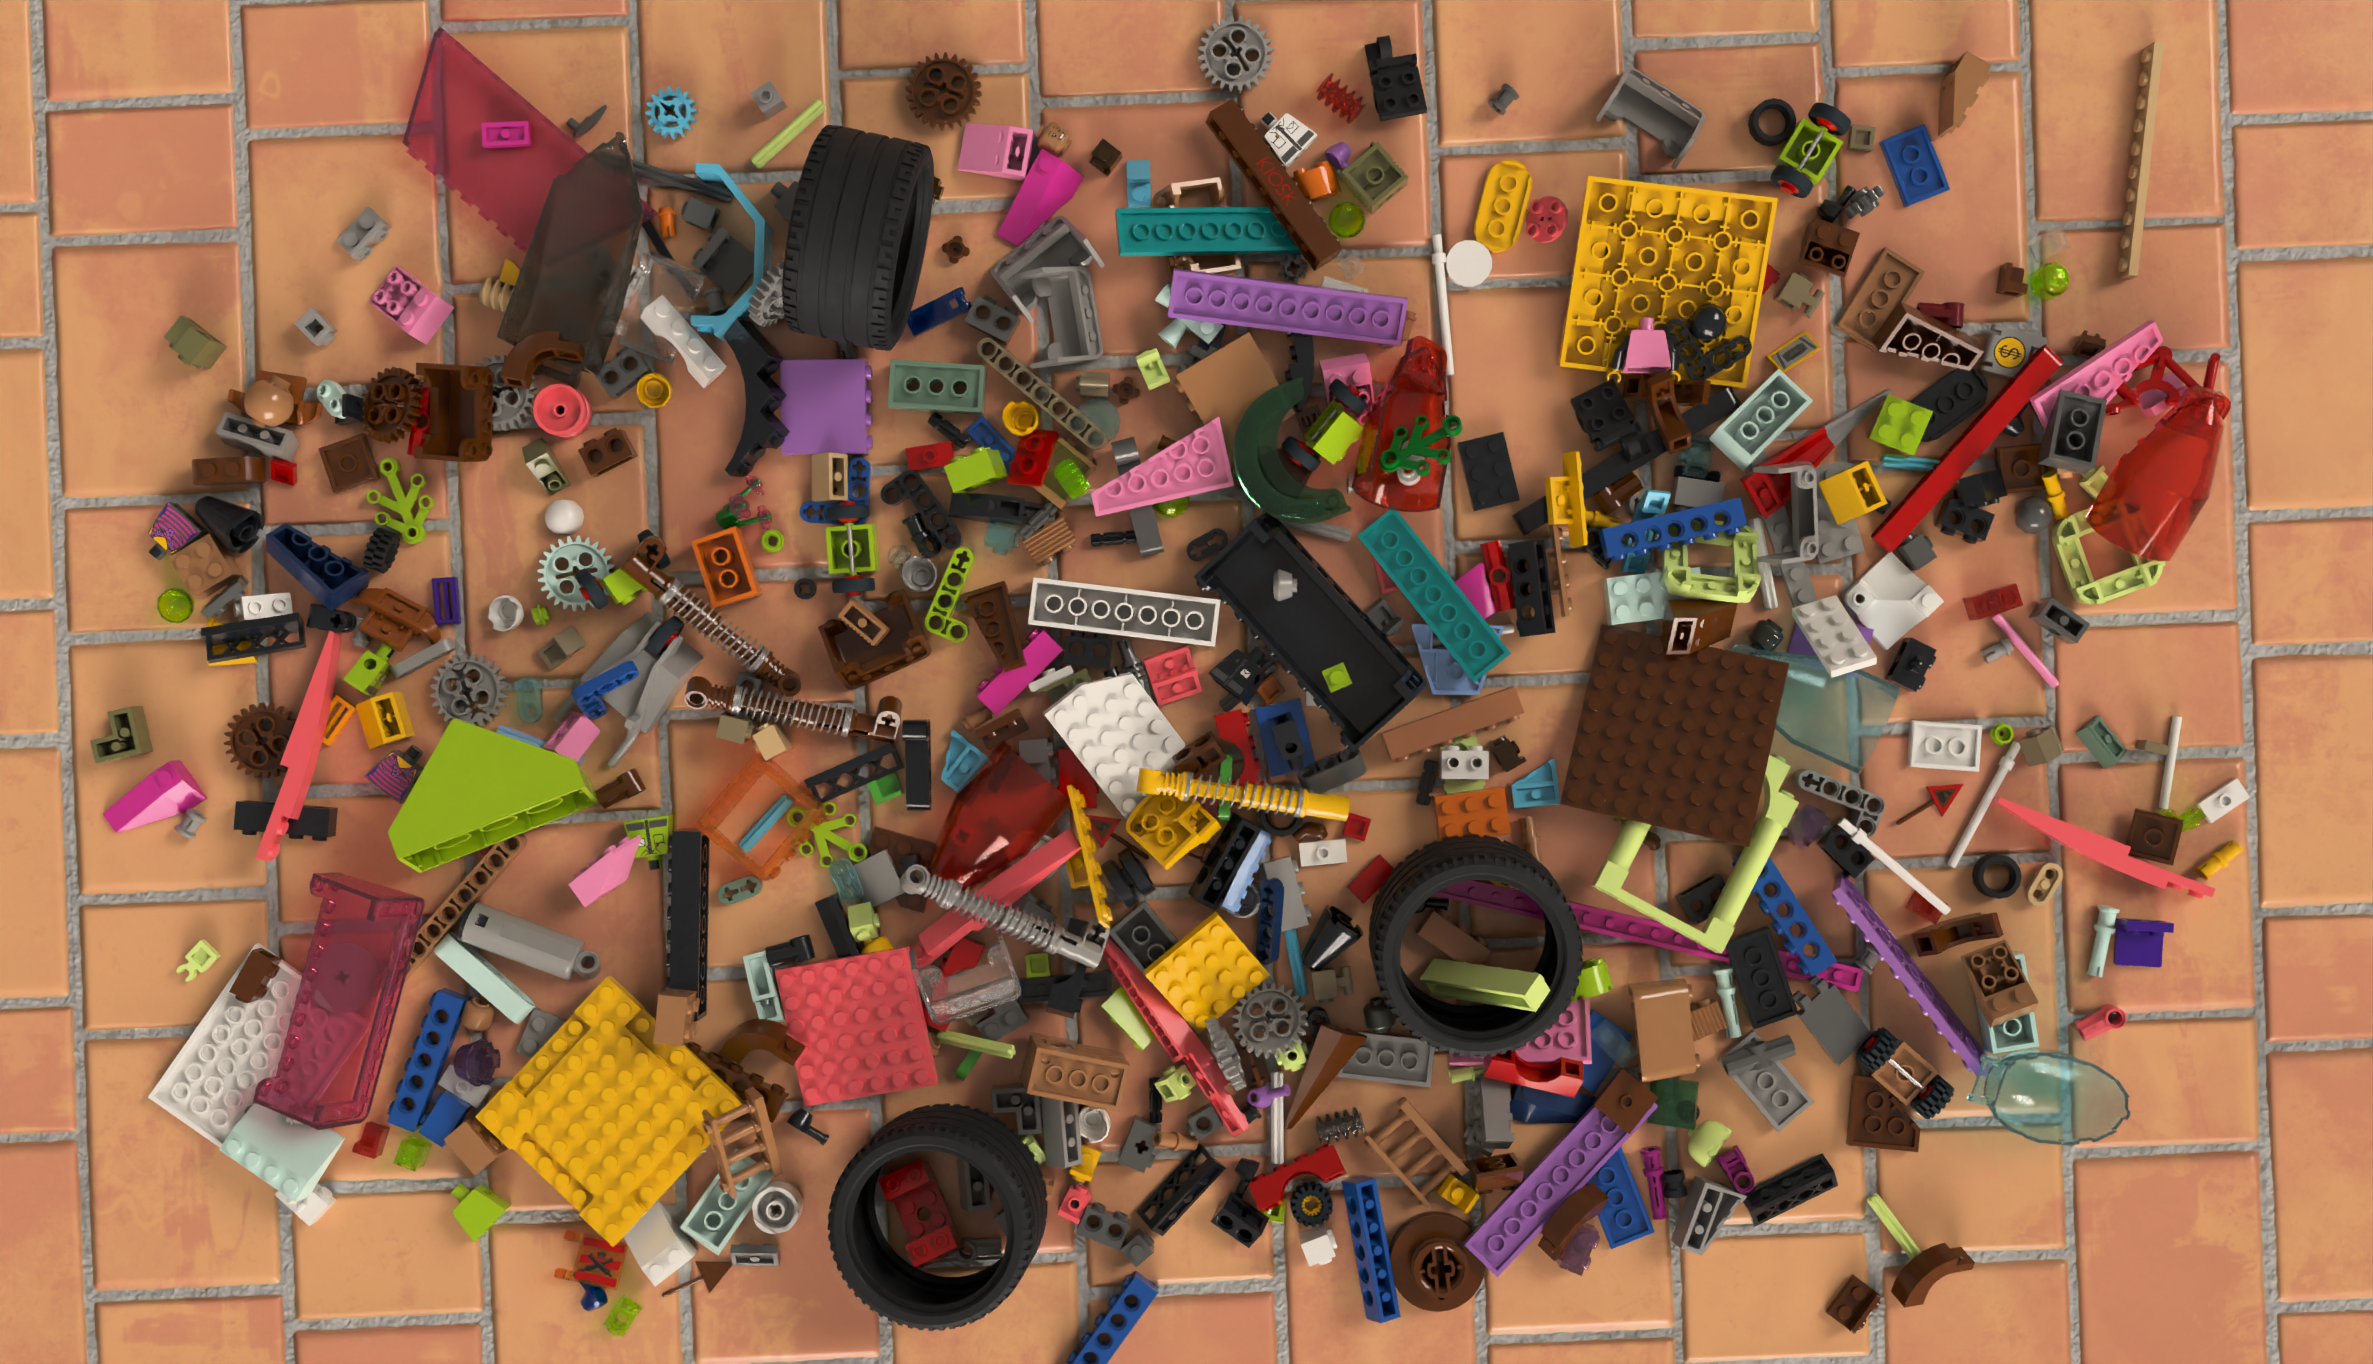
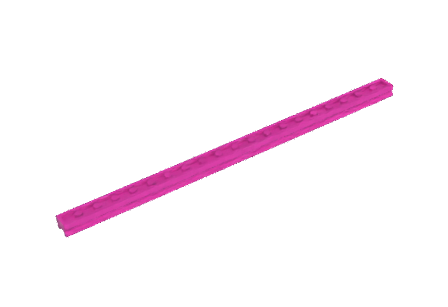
(1629, 928)

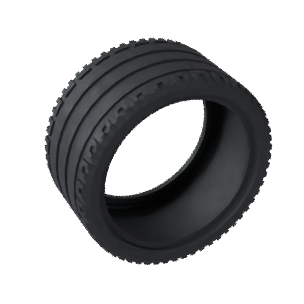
(857, 237)
(1484, 1027)
(890, 1282)

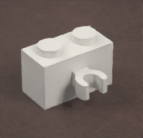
(311, 1208)

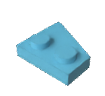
(961, 761)
(1537, 788)

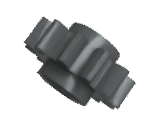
(1864, 201)

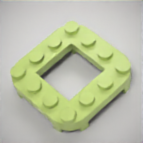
(2077, 571)
(1738, 589)

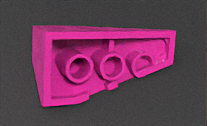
(1043, 192)
(157, 797)

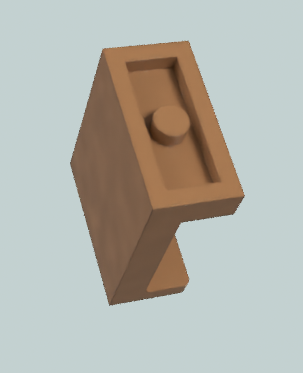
(1051, 487)

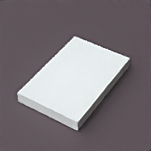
(1944, 746)

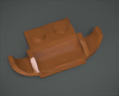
(302, 413)
(395, 618)

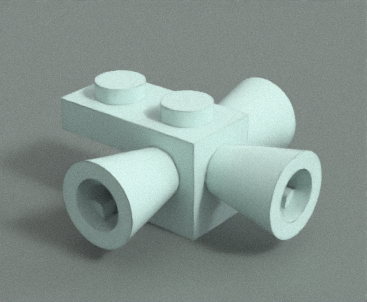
(1174, 331)

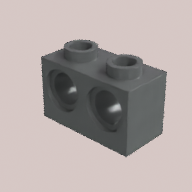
(990, 324)
(626, 378)
(1100, 1231)

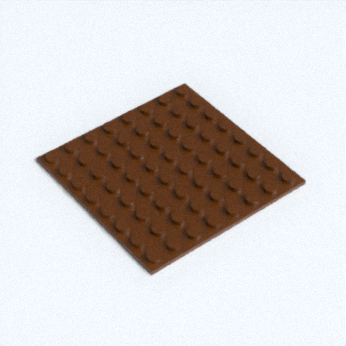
(1675, 736)

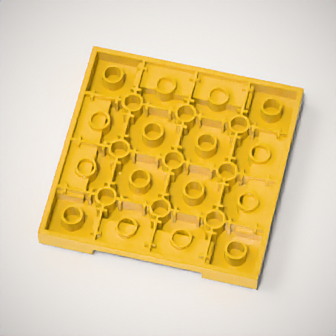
(1660, 258)
(609, 1111)

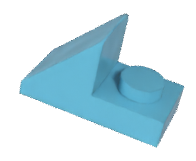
(1138, 183)

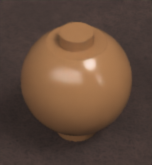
(269, 402)

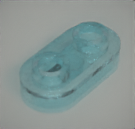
(526, 699)
(846, 880)

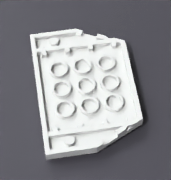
(1114, 733)

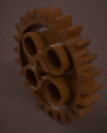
(935, 111)
(390, 421)
(247, 753)

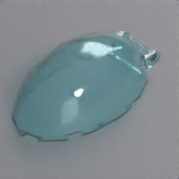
(2051, 1096)

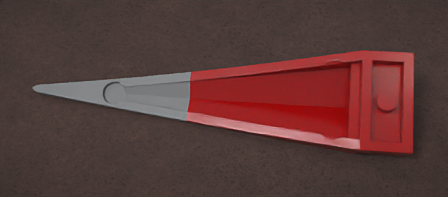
(1771, 490)

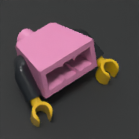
(1645, 352)

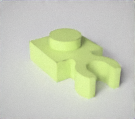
(199, 959)

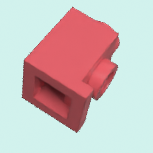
(1069, 1211)

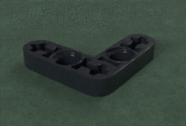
(1706, 359)

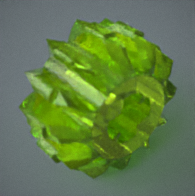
(1071, 478)

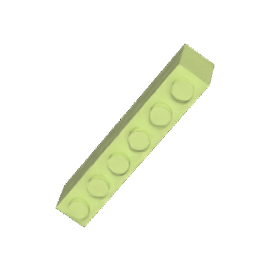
(1485, 984)

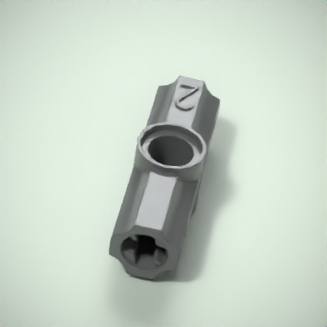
(1758, 1055)

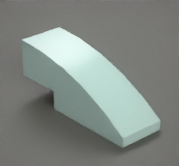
(763, 987)

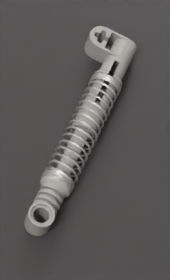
(1049, 936)

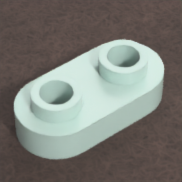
(330, 395)

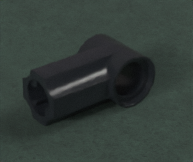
(795, 950)

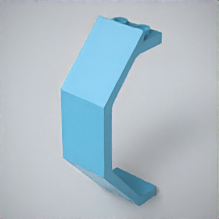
(719, 325)

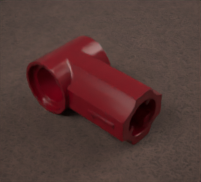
(1949, 313)

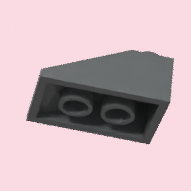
(2073, 432)

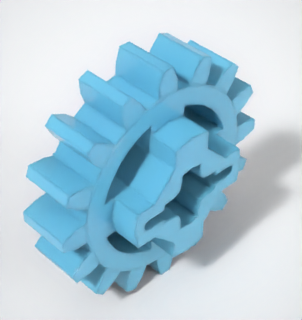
(664, 120)

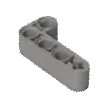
(1837, 795)

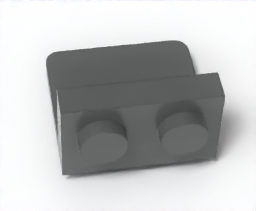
(725, 261)

